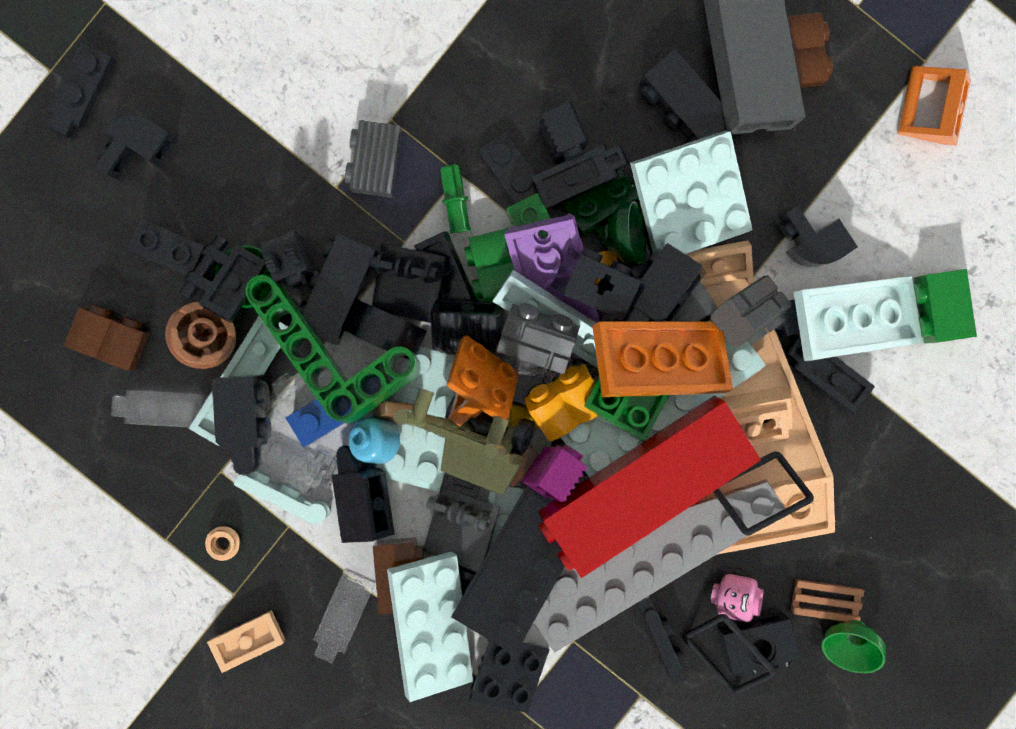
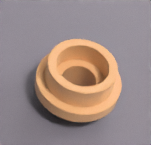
(213, 547)

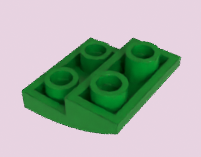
(629, 413)

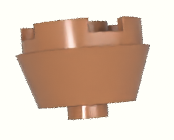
(199, 337)

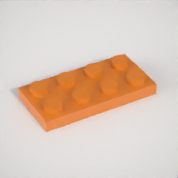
(661, 358)

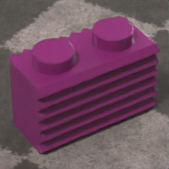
(555, 472)

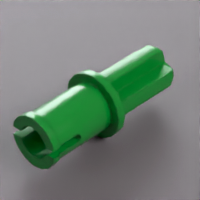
(455, 199)

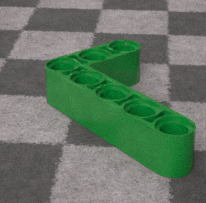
(320, 359)

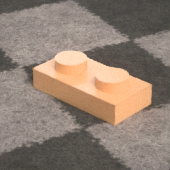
(246, 641)

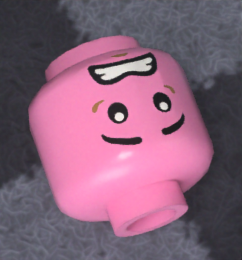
(737, 597)

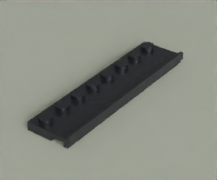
(514, 575)

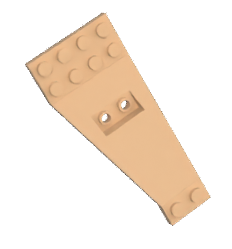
(772, 396)

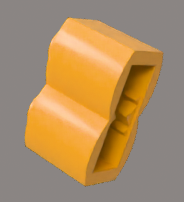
(560, 404)

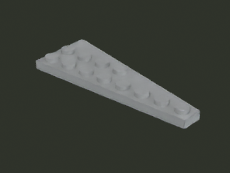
(651, 563)

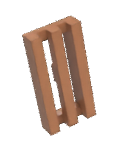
(854, 605)

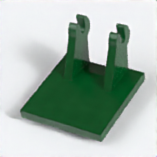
(599, 204)

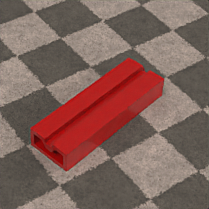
(648, 486)

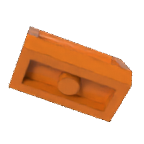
(954, 107)

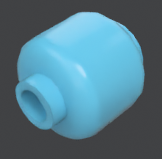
(374, 440)

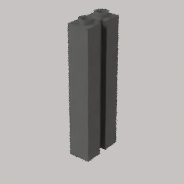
(754, 65)

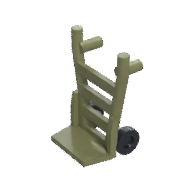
(469, 455)

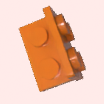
(480, 383)

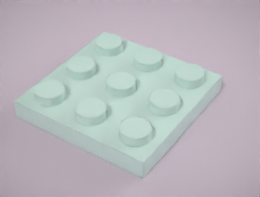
(692, 194)

